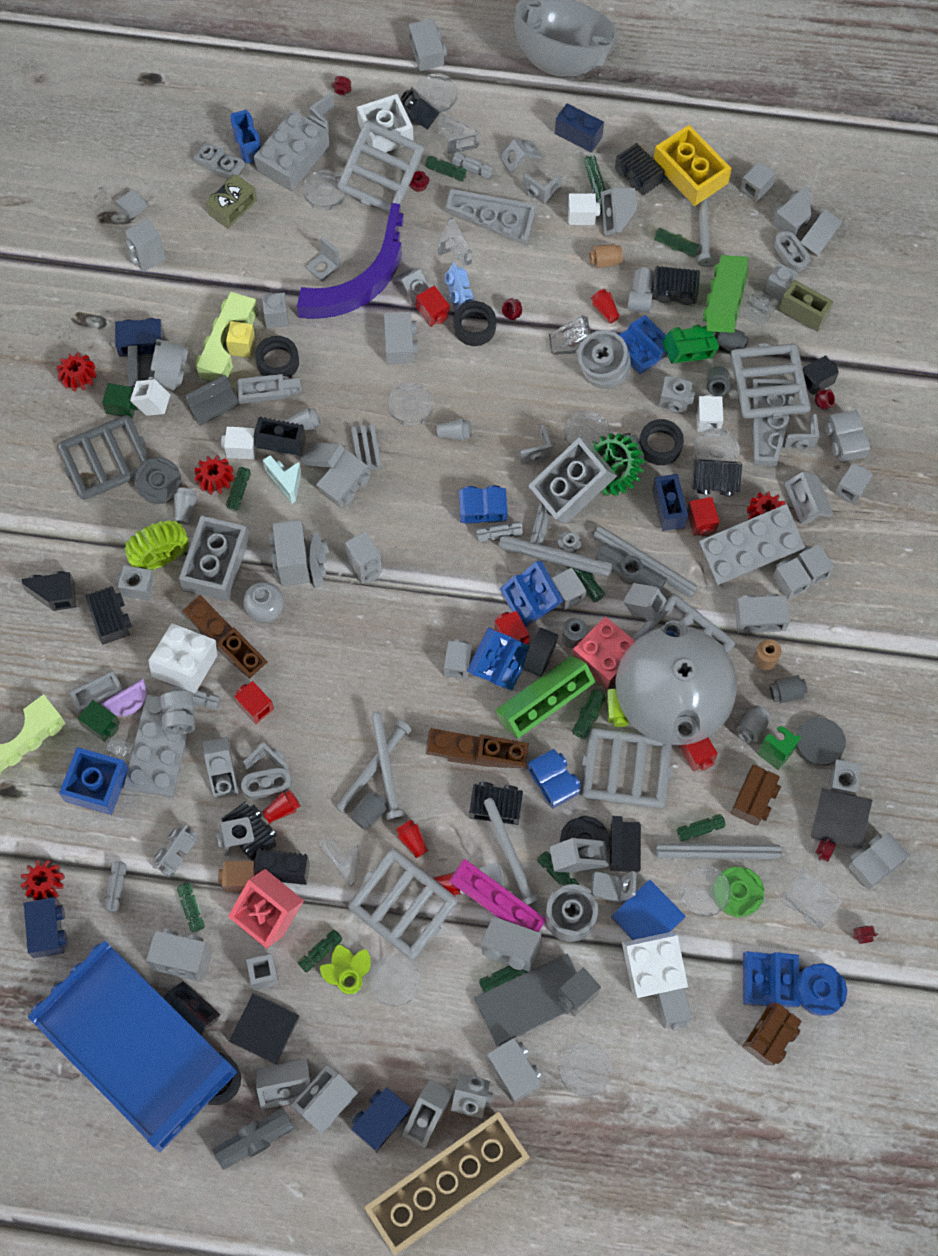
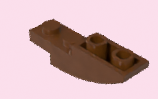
(228, 639)
(478, 751)

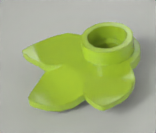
(346, 966)

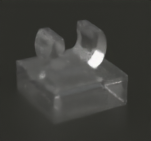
(119, 749)

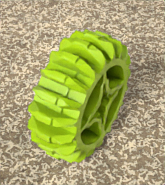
(157, 545)

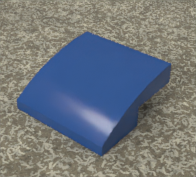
(644, 344)
(531, 593)
(499, 659)
(648, 913)
(770, 979)

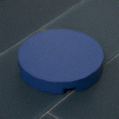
(821, 989)

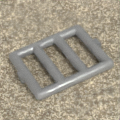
(360, 146)
(744, 393)
(690, 615)
(635, 797)
(431, 887)

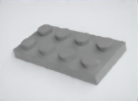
(751, 544)
(155, 754)

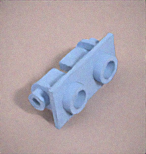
(457, 280)

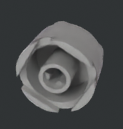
(166, 364)
(585, 910)

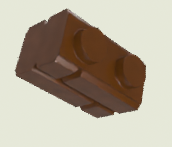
(755, 795)
(772, 1034)

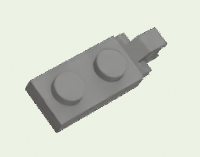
(267, 388)

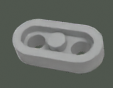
(794, 251)
(266, 781)

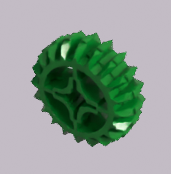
(609, 447)

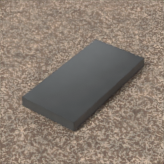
(525, 1000)

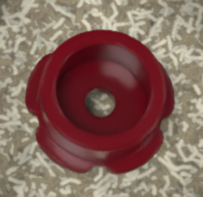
(341, 85)
(420, 185)
(512, 309)
(825, 399)
(825, 850)
(864, 934)

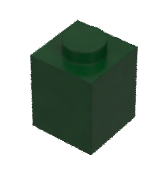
(117, 400)
(99, 721)

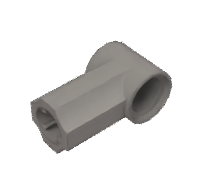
(641, 295)

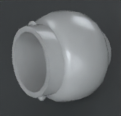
(263, 602)

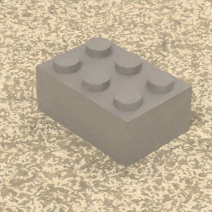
(292, 150)
(572, 480)
(214, 558)

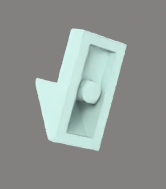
(286, 480)

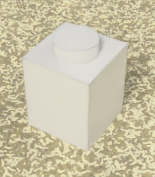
(582, 209)
(150, 397)
(709, 412)
(239, 443)

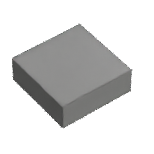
(131, 204)

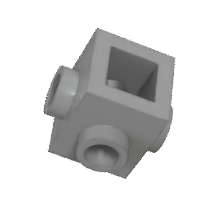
(676, 394)
(471, 1096)

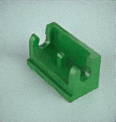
(778, 751)

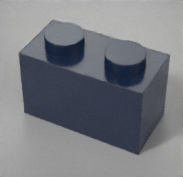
(579, 127)
(138, 333)
(669, 502)
(44, 927)
(380, 1119)

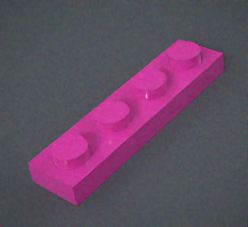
(495, 897)

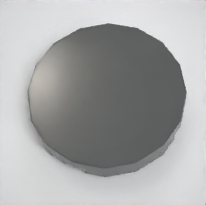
(157, 480)
(821, 741)

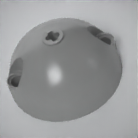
(563, 35)
(657, 696)

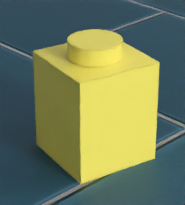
(240, 339)

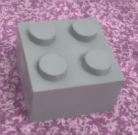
(289, 553)
(179, 955)

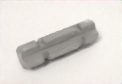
(472, 165)
(540, 525)
(498, 531)
(202, 699)
(115, 886)

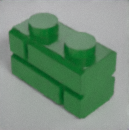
(690, 344)

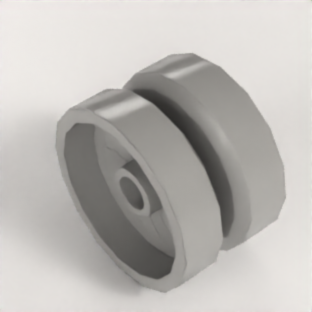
(604, 359)

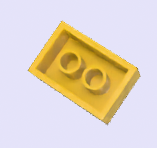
(692, 165)

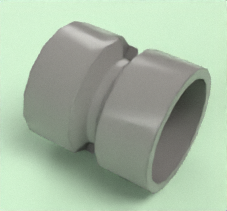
(177, 710)

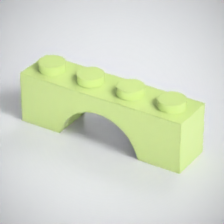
(214, 359)
(40, 722)

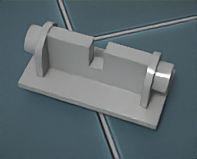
(179, 841)

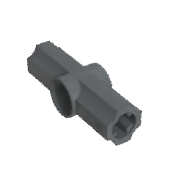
(620, 561)
(253, 1139)

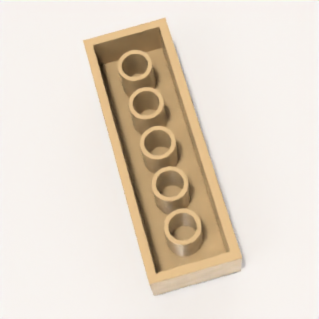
(446, 1183)

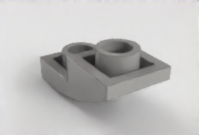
(218, 162)
(821, 232)
(317, 558)

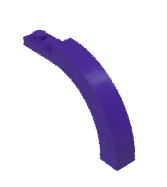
(351, 295)

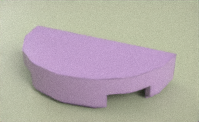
(127, 701)

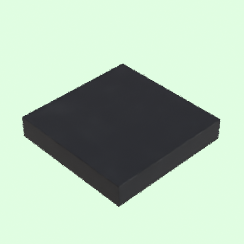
(841, 818)
(264, 1029)

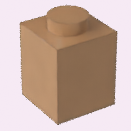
(235, 875)

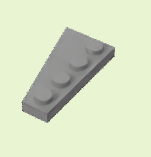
(496, 214)
(769, 432)

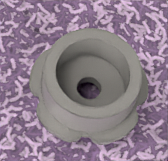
(569, 547)

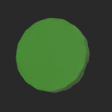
(746, 892)

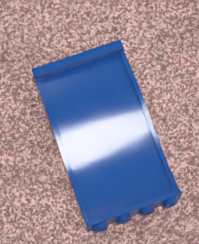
(132, 1045)

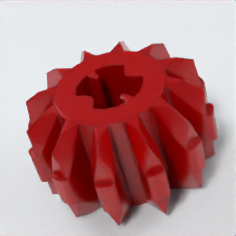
(76, 371)
(212, 467)
(761, 503)
(38, 873)

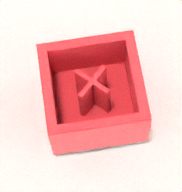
(603, 651)
(265, 908)

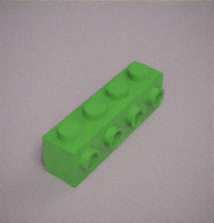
(726, 294)
(545, 696)

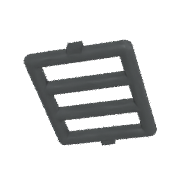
(84, 439)

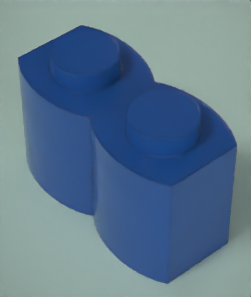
(245, 135)
(482, 504)
(553, 778)

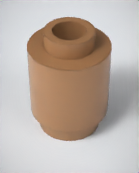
(606, 255)
(767, 654)

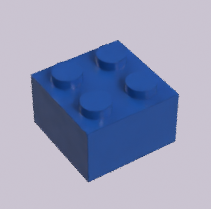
(94, 781)

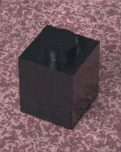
(820, 374)

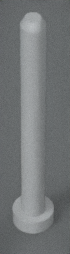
(705, 258)
(401, 729)
(394, 812)
(510, 852)

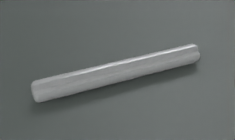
(555, 555)
(673, 578)
(718, 851)

